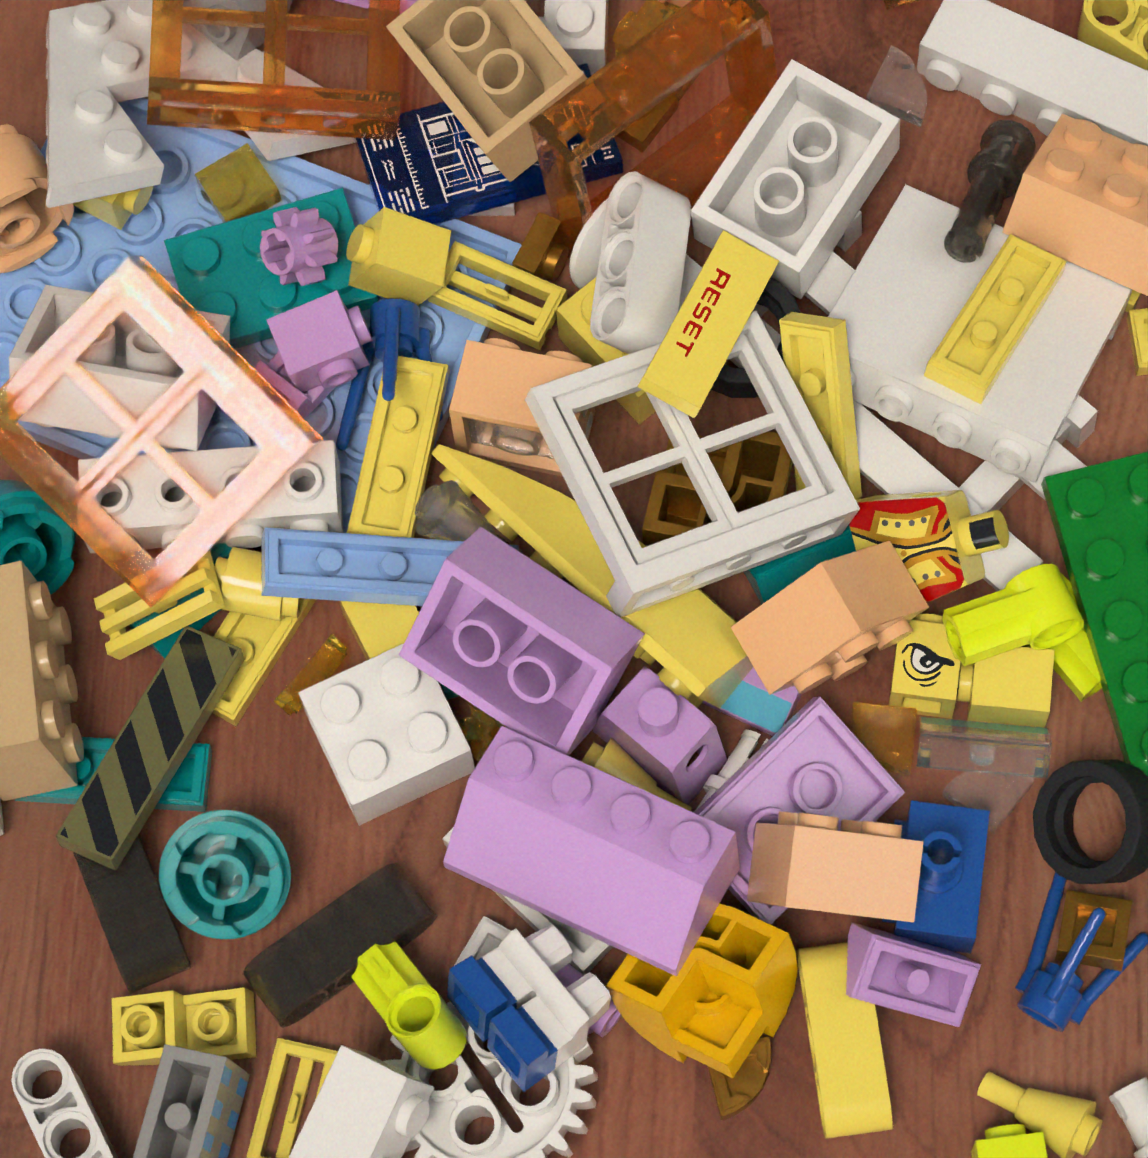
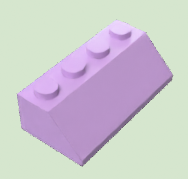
(591, 850)

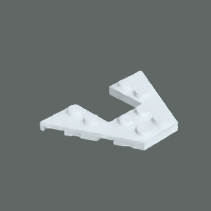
(103, 59)

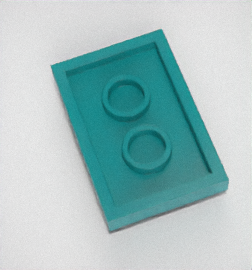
(225, 274)

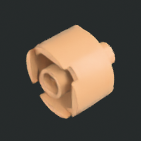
(24, 217)

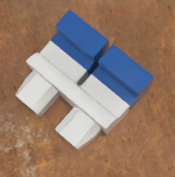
(524, 1007)

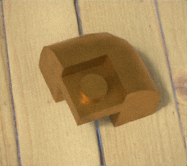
(750, 471)

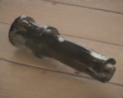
(992, 178)

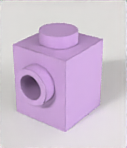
(321, 342)

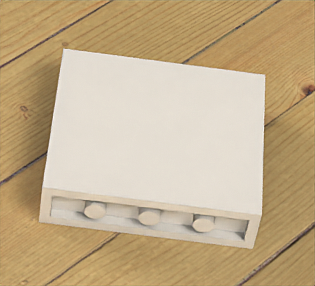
(907, 301)

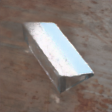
(983, 747)

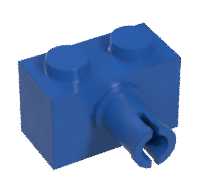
(949, 874)

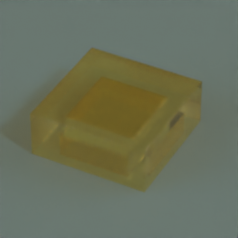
(238, 185)

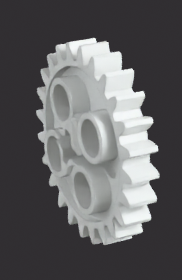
(465, 1100)

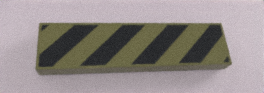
(150, 748)

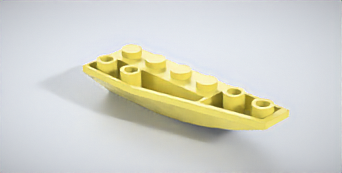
(684, 634)

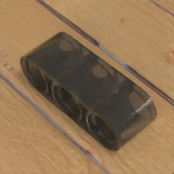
(135, 918)
(322, 952)

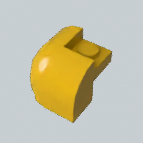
(722, 998)

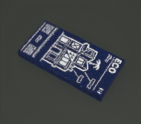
(443, 174)

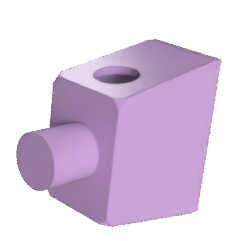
(663, 734)

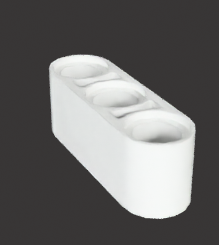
(640, 263)
(63, 1111)

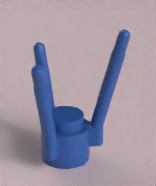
(394, 334)
(1054, 994)

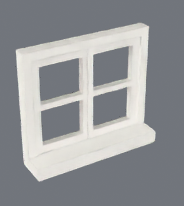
(732, 539)

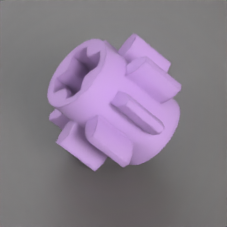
(299, 246)

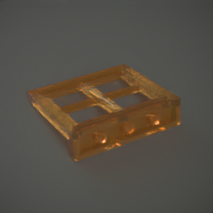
(272, 104)
(208, 365)

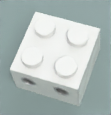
(386, 734)

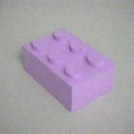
(520, 643)

